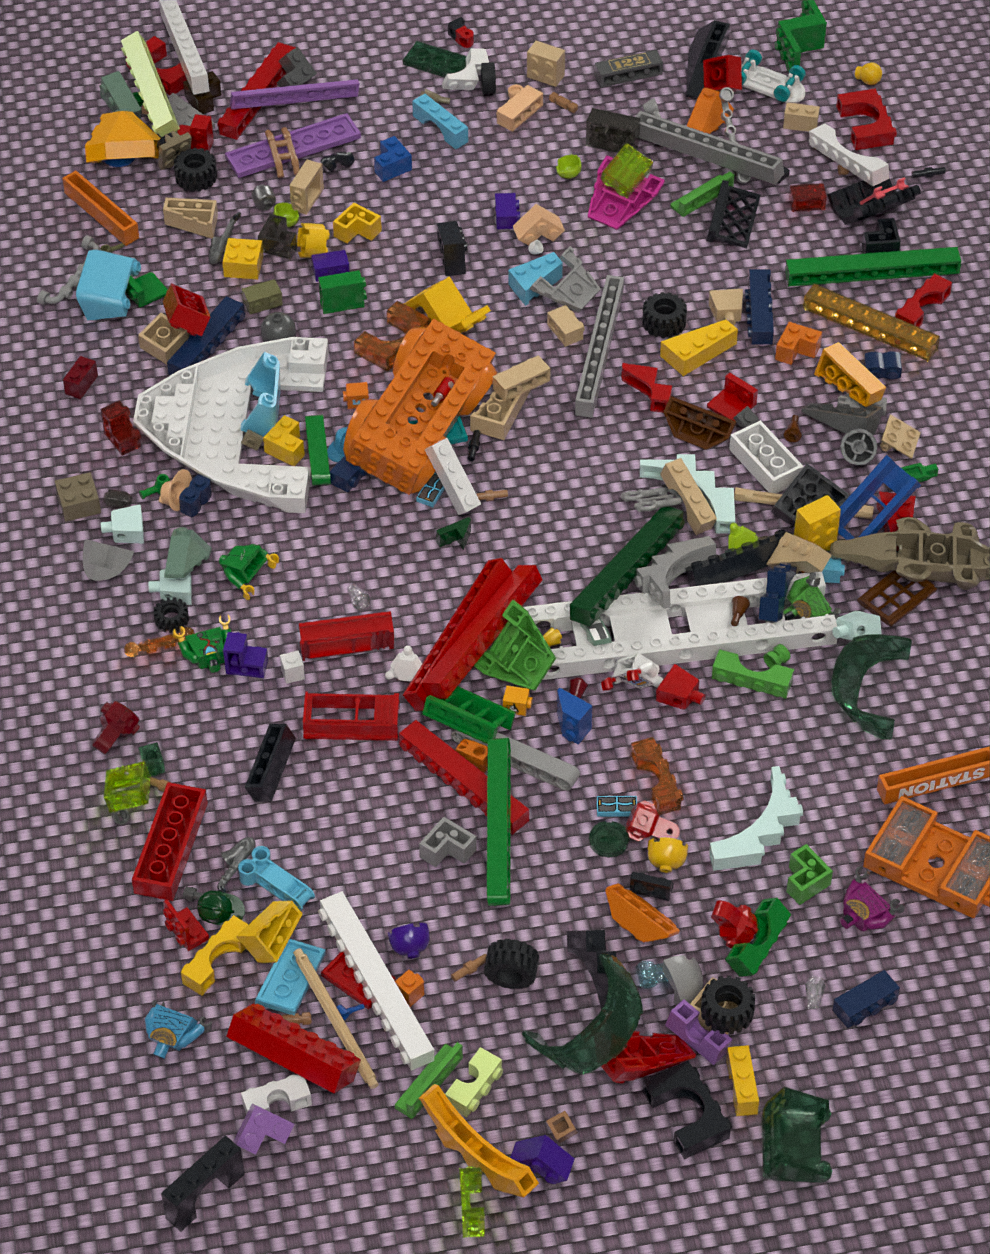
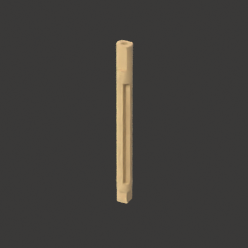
(749, 495)

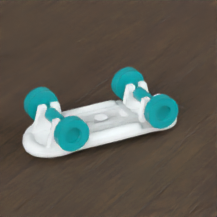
(771, 83)

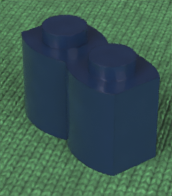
(884, 365)
(195, 495)

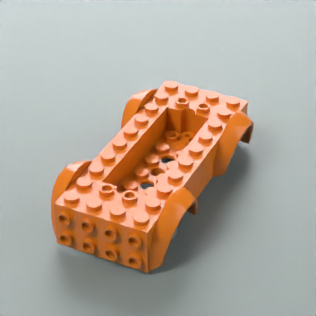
(379, 430)

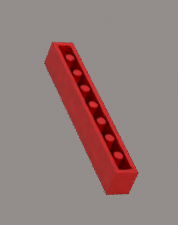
(236, 120)
(455, 770)

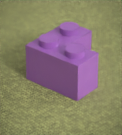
(259, 1123)

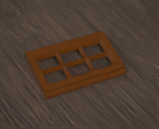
(867, 597)

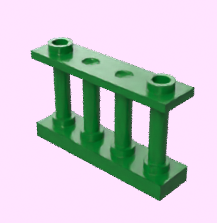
(465, 722)

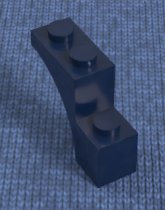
(776, 590)

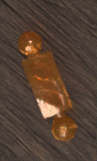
(131, 649)

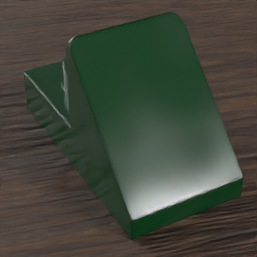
(457, 532)

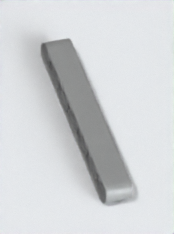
(534, 762)

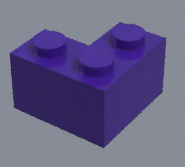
(244, 659)
(544, 1158)

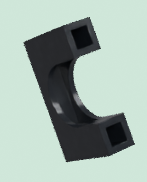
(685, 1082)
(221, 1161)

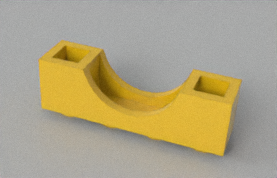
(198, 973)

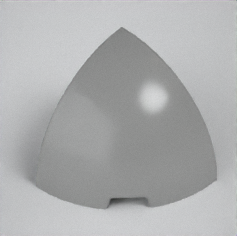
(104, 560)
(684, 977)

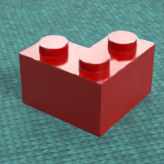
(200, 131)

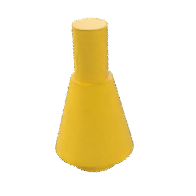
(552, 637)

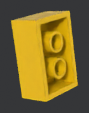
(818, 522)

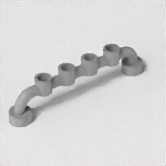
(726, 95)
(66, 291)

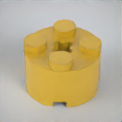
(312, 239)

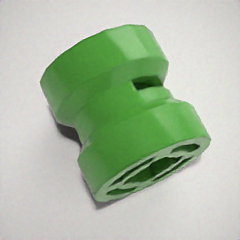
(779, 655)

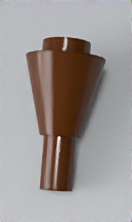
(793, 432)
(739, 606)

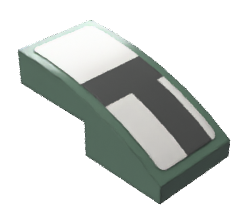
(597, 633)

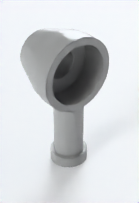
(651, 107)

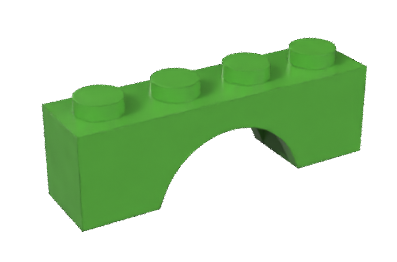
(772, 681)

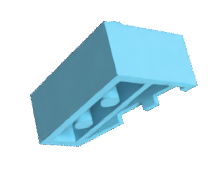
(523, 276)

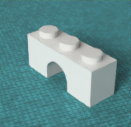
(291, 1090)

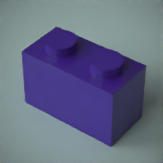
(506, 210)
(329, 263)

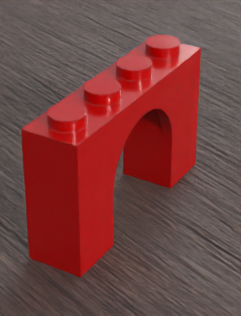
(171, 78)
(869, 104)

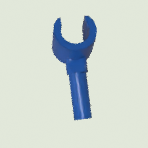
(346, 1012)

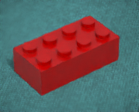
(186, 310)

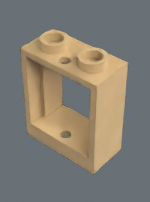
(306, 186)

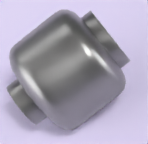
(263, 197)

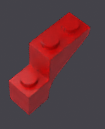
(645, 380)

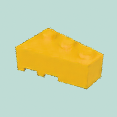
(270, 931)

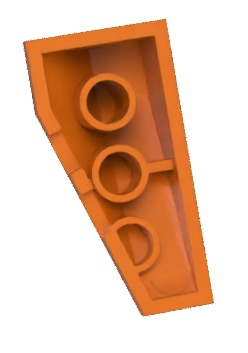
(707, 112)

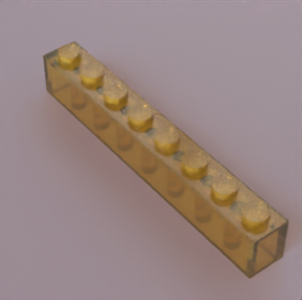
(871, 322)

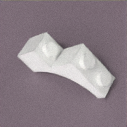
(468, 77)

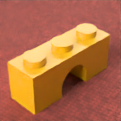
(744, 1084)

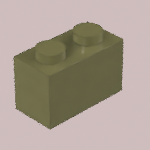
(262, 296)

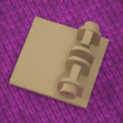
(899, 436)

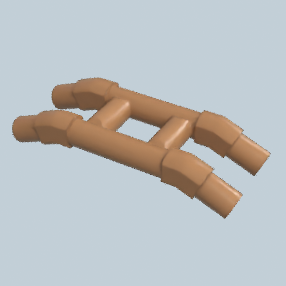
(284, 156)

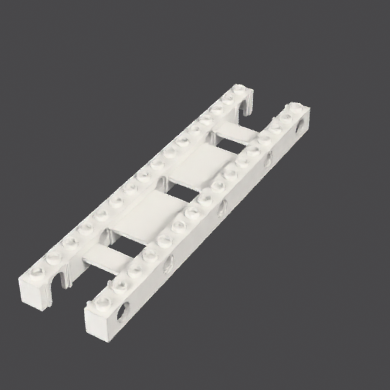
(644, 628)

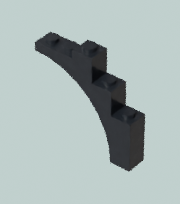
(588, 947)

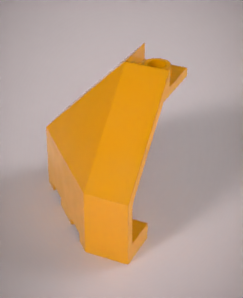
(121, 137)

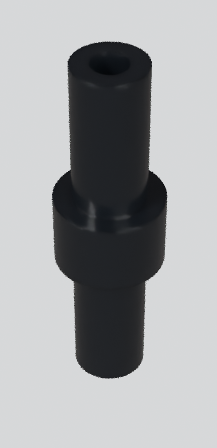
(928, 172)
(474, 445)

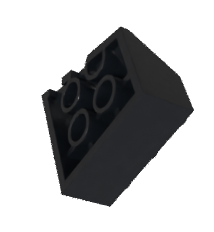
(805, 489)

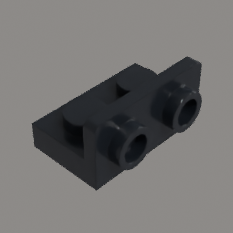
(651, 886)

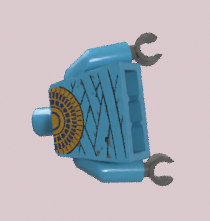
(172, 1029)

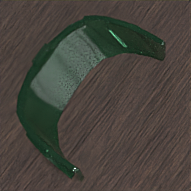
(850, 669)
(608, 1030)

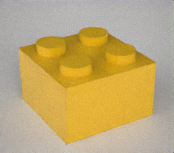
(243, 258)

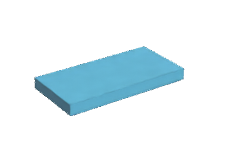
(285, 982)

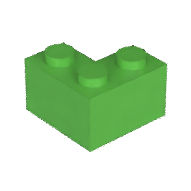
(809, 876)

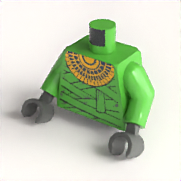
(808, 600)

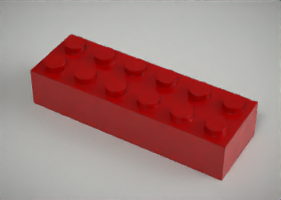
(169, 841)
(293, 1047)

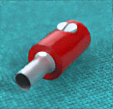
(442, 390)

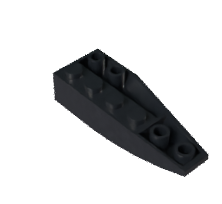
(707, 44)

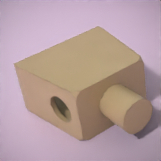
(726, 304)

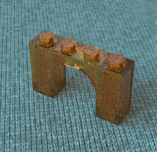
(383, 352)

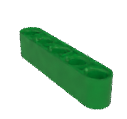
(317, 450)

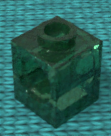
(153, 758)

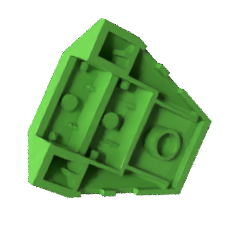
(519, 651)

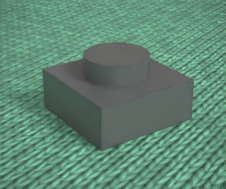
(746, 418)

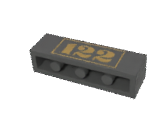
(628, 68)

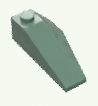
(185, 552)

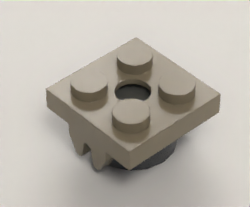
(170, 146)

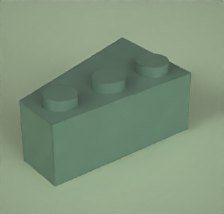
(118, 95)

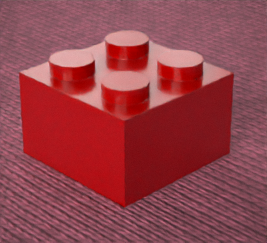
(722, 73)

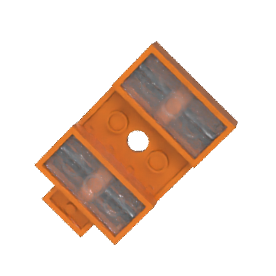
(912, 838)

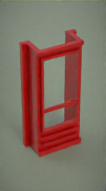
(346, 635)
(381, 728)

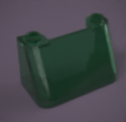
(793, 1137)

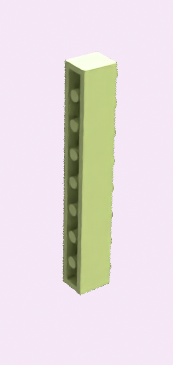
(149, 84)

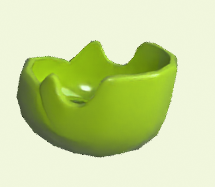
(569, 166)
(286, 210)

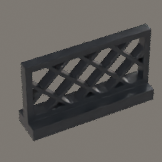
(720, 208)

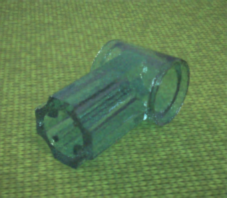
(650, 974)

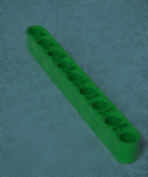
(499, 822)

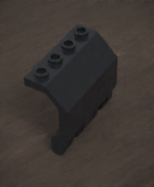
(847, 200)

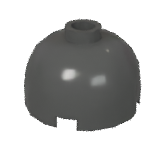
(277, 326)
(858, 447)

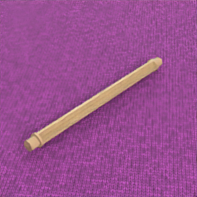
(335, 1016)

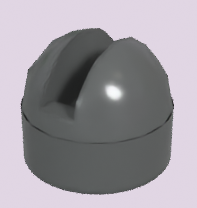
(124, 815)

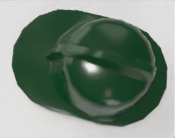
(219, 907)

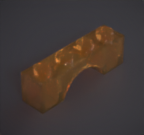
(648, 757)

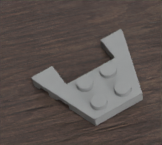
(575, 289)

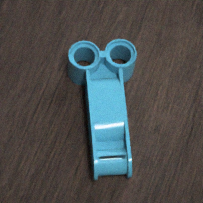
(273, 878)

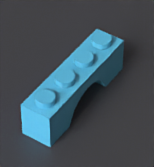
(453, 130)

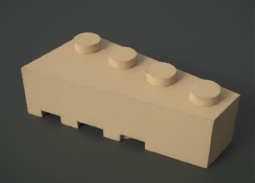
(497, 416)

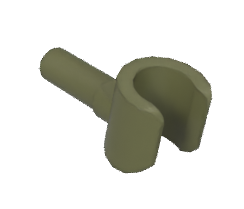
(107, 248)

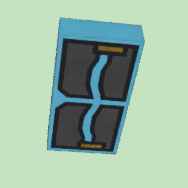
(431, 491)
(615, 806)

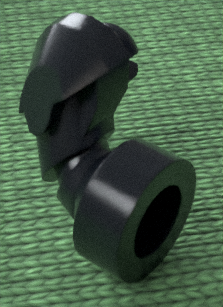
(344, 158)

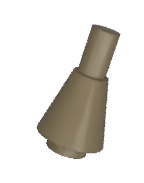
(437, 98)

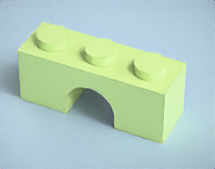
(485, 1069)

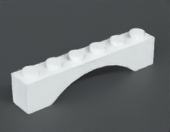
(869, 169)

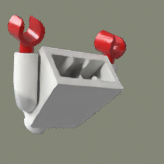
(635, 671)

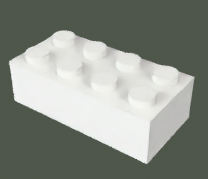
(765, 457)

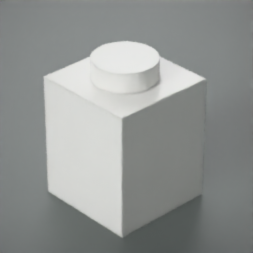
(292, 667)

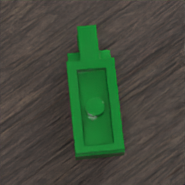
(921, 472)

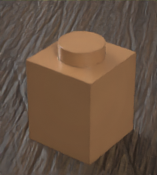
(562, 1127)

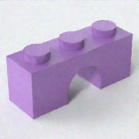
(685, 1024)

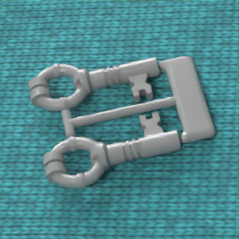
(661, 493)

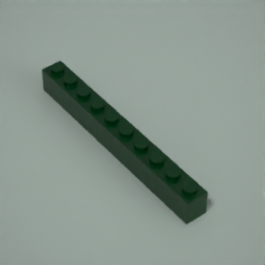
(622, 568)

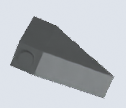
(846, 418)

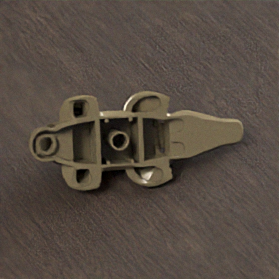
(921, 553)

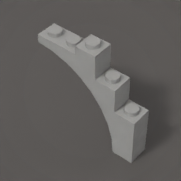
(668, 566)

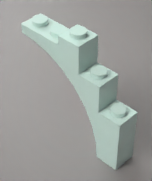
(719, 499)
(749, 845)

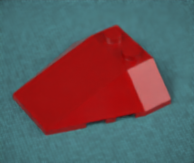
(647, 1055)

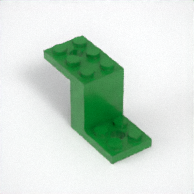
(800, 34)

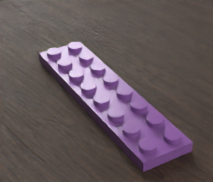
(305, 142)

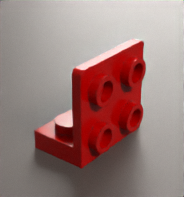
(734, 397)
(185, 926)

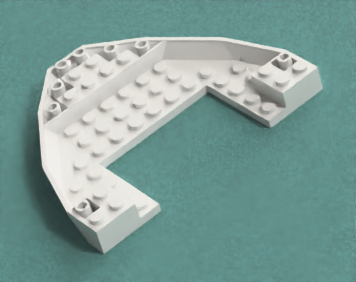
(201, 411)

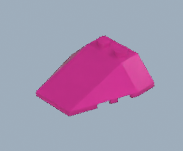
(615, 210)

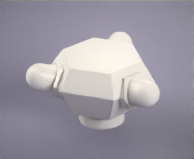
(404, 665)

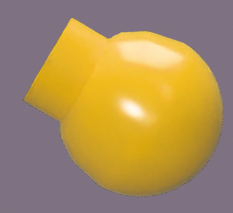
(869, 73)

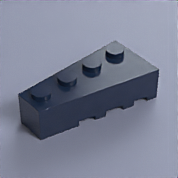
(759, 307)

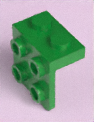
(145, 289)

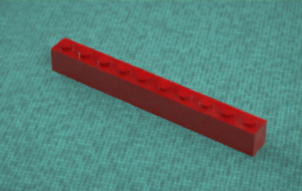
(481, 591)
(480, 632)

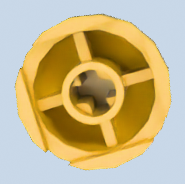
(667, 854)

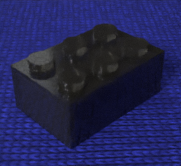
(611, 130)

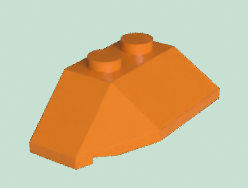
(638, 915)

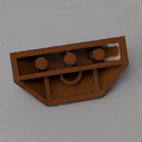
(697, 424)

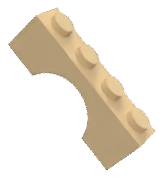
(699, 513)

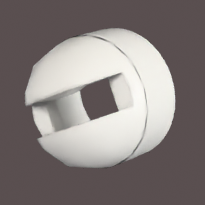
(535, 247)

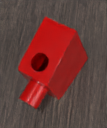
(679, 689)

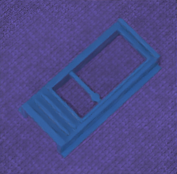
(891, 475)

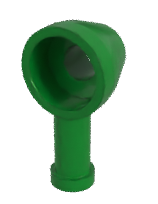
(161, 479)

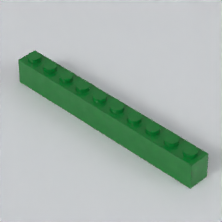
(872, 266)

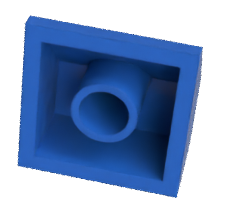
(573, 716)

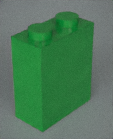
(342, 292)

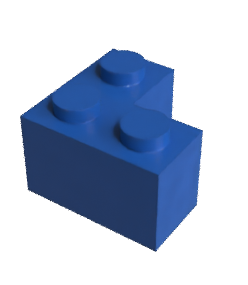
(393, 159)

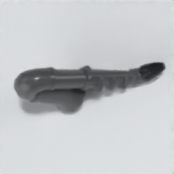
(218, 244)
(234, 857)

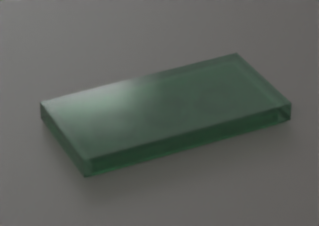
(434, 59)

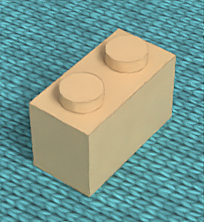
(801, 117)
(565, 325)

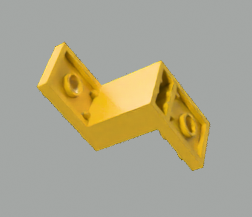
(447, 306)

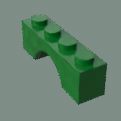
(771, 919)

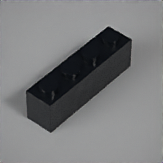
(270, 762)

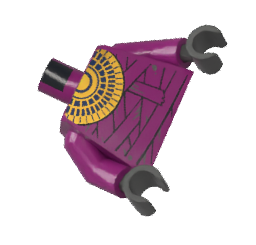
(866, 907)

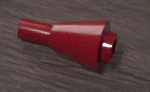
(577, 687)

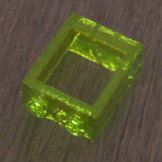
(117, 779)

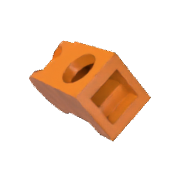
(474, 753)

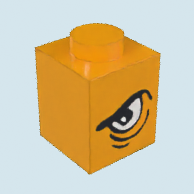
(517, 699)

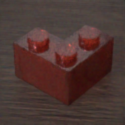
(119, 428)

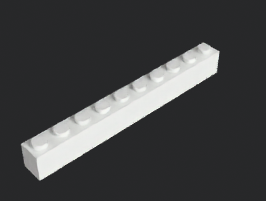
(184, 46)
(377, 981)

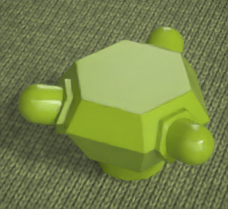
(740, 535)

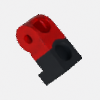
(461, 33)

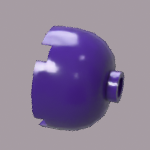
(409, 939)

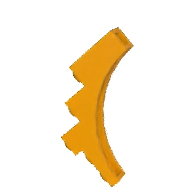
(458, 1135)

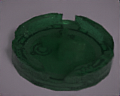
(608, 839)

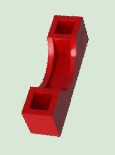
(933, 291)

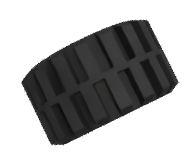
(195, 169)
(664, 315)
(511, 964)
(727, 1019)

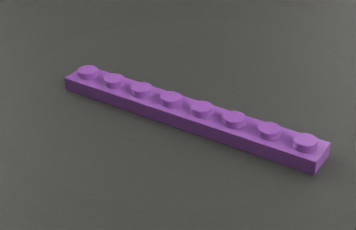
(294, 94)

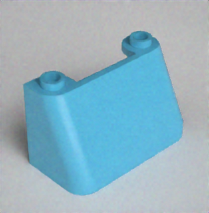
(104, 284)
(266, 385)

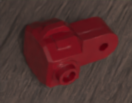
(116, 722)

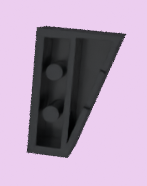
(453, 247)

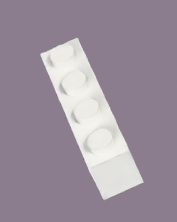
(452, 476)

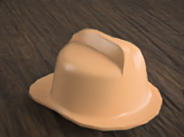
(172, 489)

